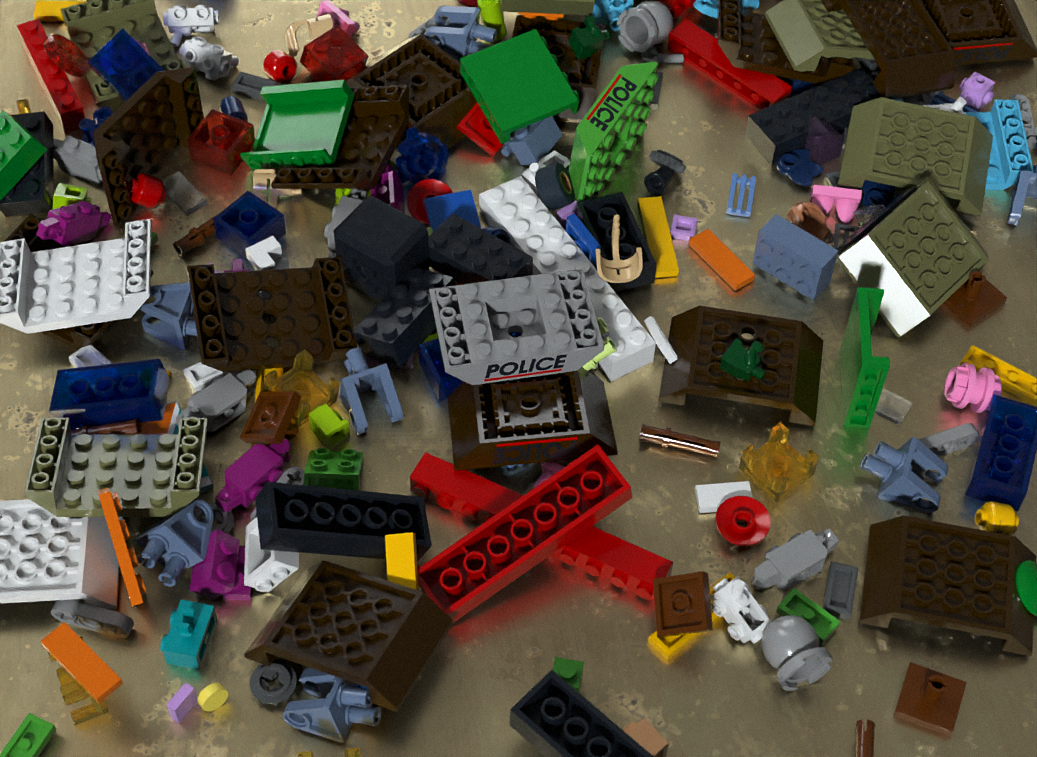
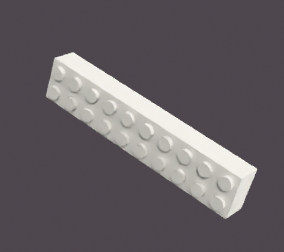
(537, 233)

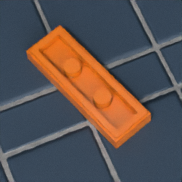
(721, 259)
(81, 662)

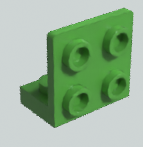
(333, 469)

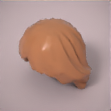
(809, 218)

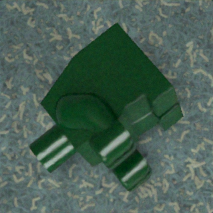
(587, 40)
(743, 362)

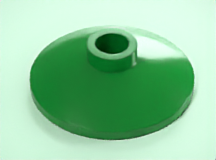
(1027, 585)

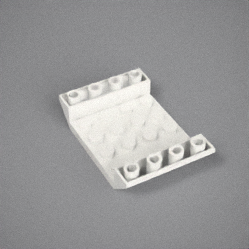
(75, 282)
(55, 557)

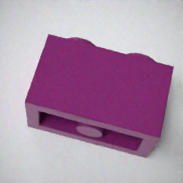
(217, 572)

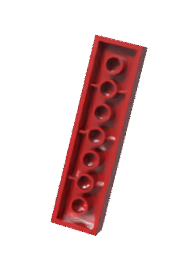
(524, 534)

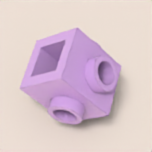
(977, 91)

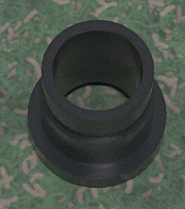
(657, 181)

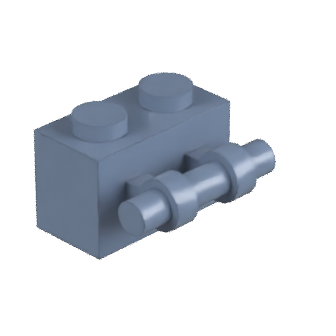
(533, 141)

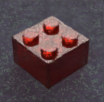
(333, 56)
(221, 141)

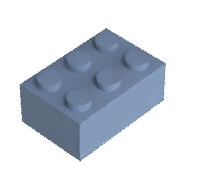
(794, 256)

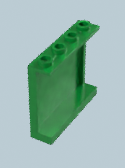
(518, 83)
(300, 125)
(860, 371)

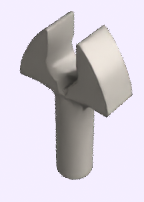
(653, 56)

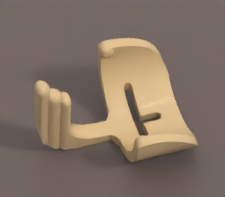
(315, 28)
(260, 183)
(607, 268)

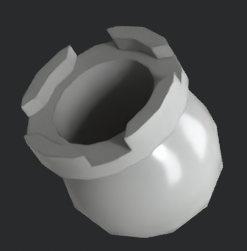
(645, 25)
(794, 650)

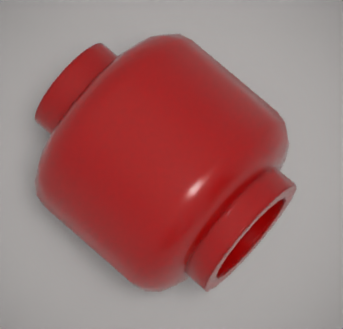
(280, 66)
(146, 190)

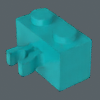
(189, 634)

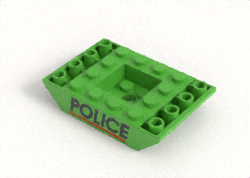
(611, 128)

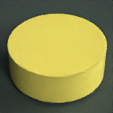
(212, 697)

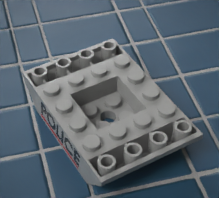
(548, 311)

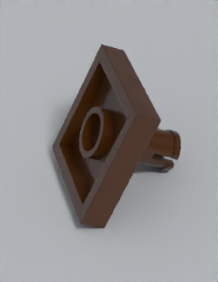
(975, 299)
(272, 418)
(682, 604)
(930, 699)

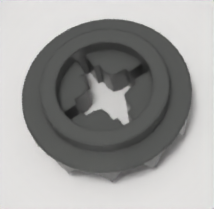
(667, 160)
(263, 673)

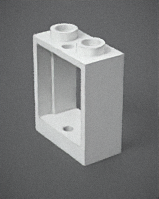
(265, 567)

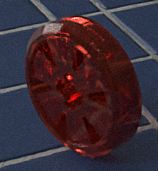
(66, 55)

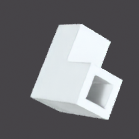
(263, 253)

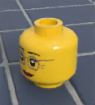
(997, 518)

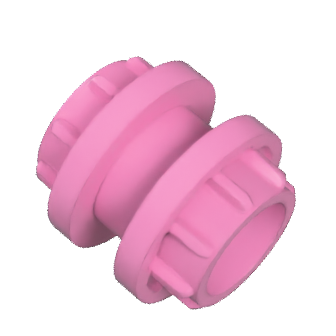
(967, 386)

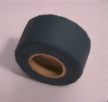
(554, 186)

